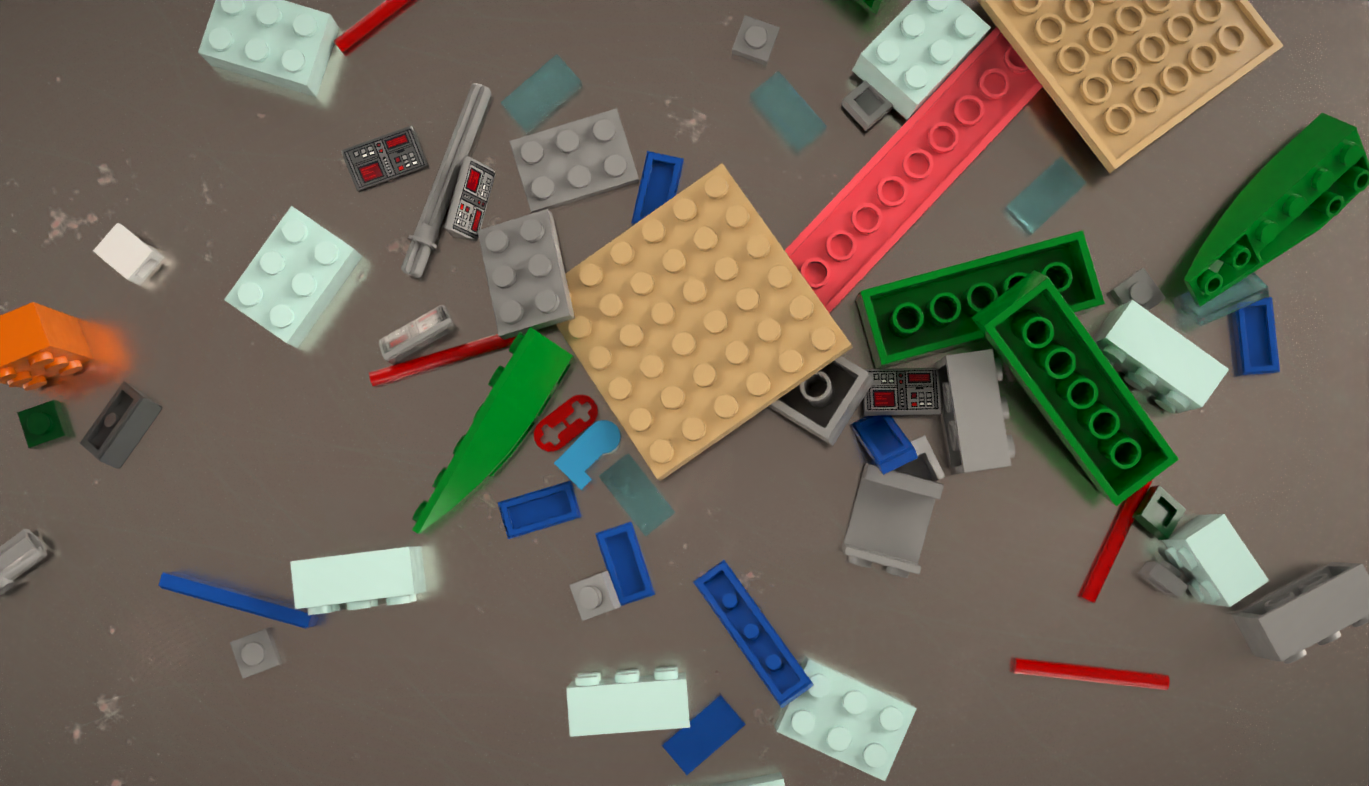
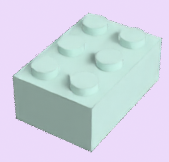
(270, 42)
(920, 51)
(293, 277)
(1158, 358)
(358, 579)
(627, 702)
(847, 720)

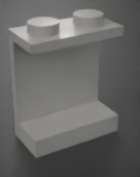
(890, 520)

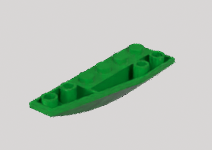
(1282, 205)
(500, 424)

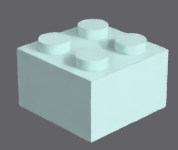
(1214, 560)

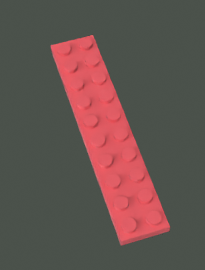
(913, 169)

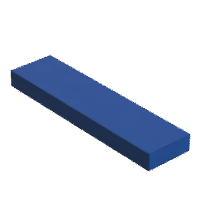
(237, 599)
(753, 634)

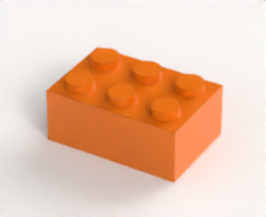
(38, 345)

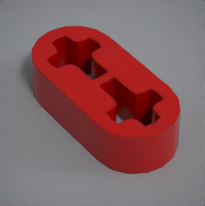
(560, 416)

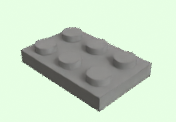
(574, 161)
(525, 274)

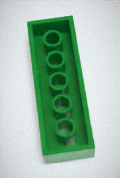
(937, 307)
(1075, 387)

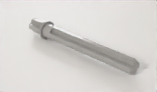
(444, 185)

